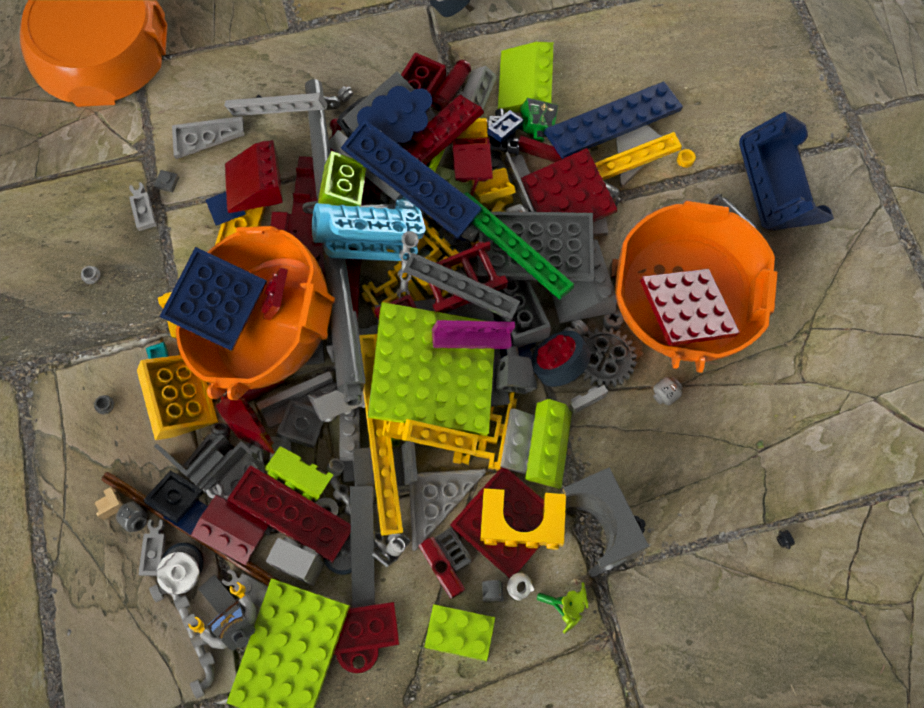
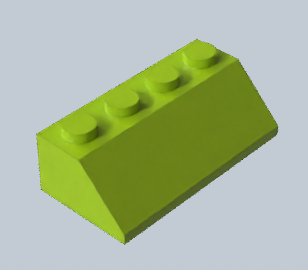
(549, 443)

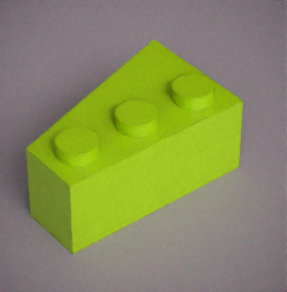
(297, 474)

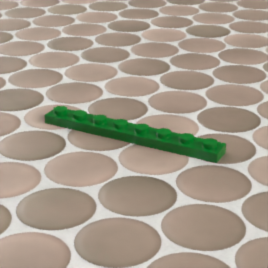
(521, 252)

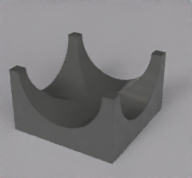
(605, 501)

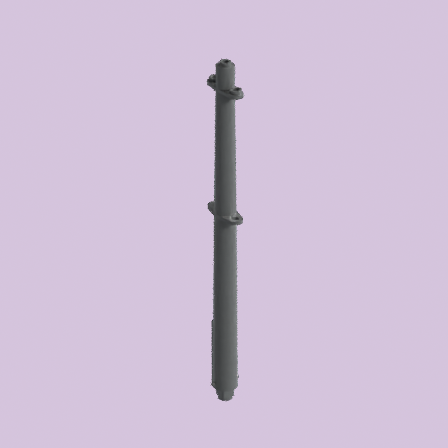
(342, 318)

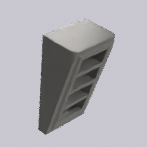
(463, 563)

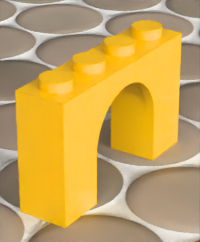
(549, 533)

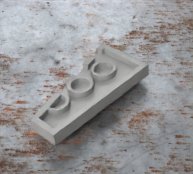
(201, 135)

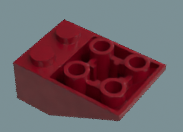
(472, 159)
(245, 423)

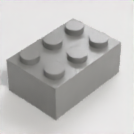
(295, 560)

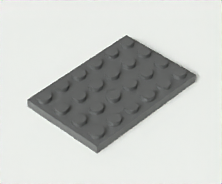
(557, 236)

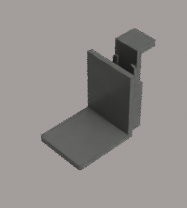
(212, 463)
(361, 468)

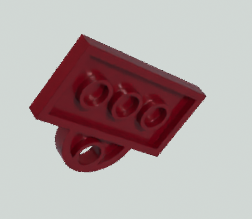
(364, 633)

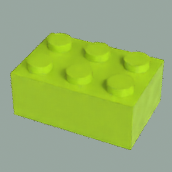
(342, 181)
(459, 632)

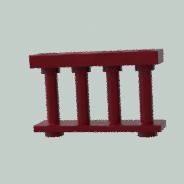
(495, 282)

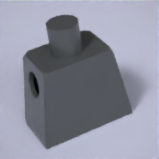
(515, 373)

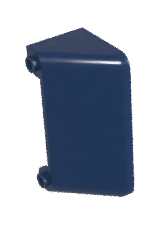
(779, 175)

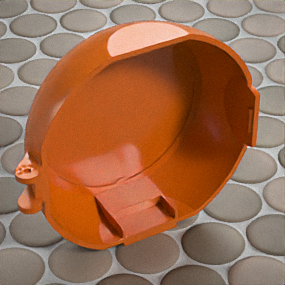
(93, 47)
(698, 239)
(265, 348)

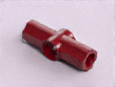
(448, 579)

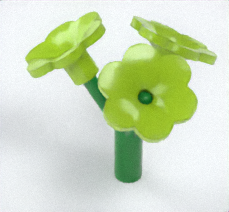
(571, 604)

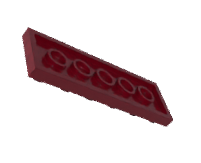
(443, 129)
(290, 513)

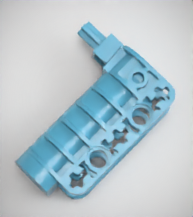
(366, 229)

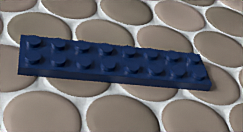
(613, 119)
(411, 179)

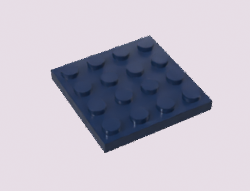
(213, 299)

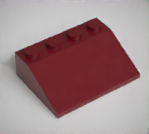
(253, 178)

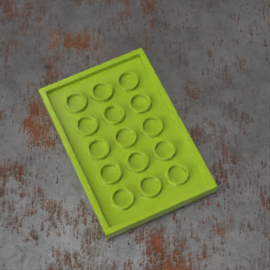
(289, 649)

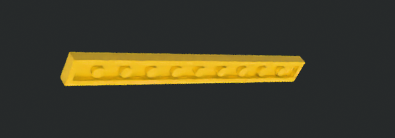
(381, 451)

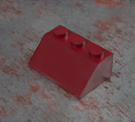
(230, 530)

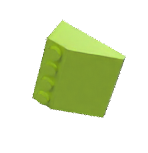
(525, 74)

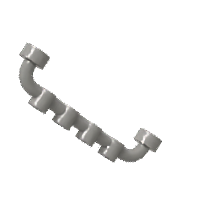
(409, 241)
(396, 545)
(206, 659)

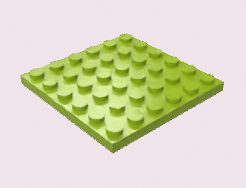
(427, 382)

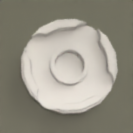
(178, 573)

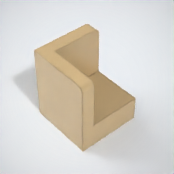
(109, 504)

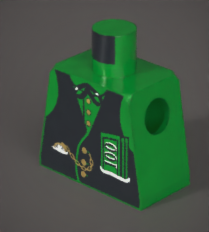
(537, 117)

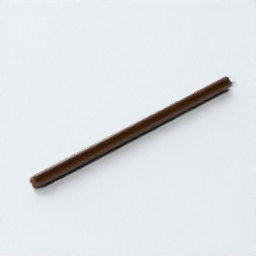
(139, 497)

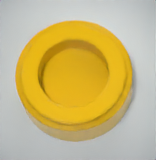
(686, 158)

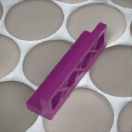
(472, 334)

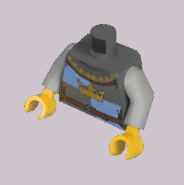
(232, 625)

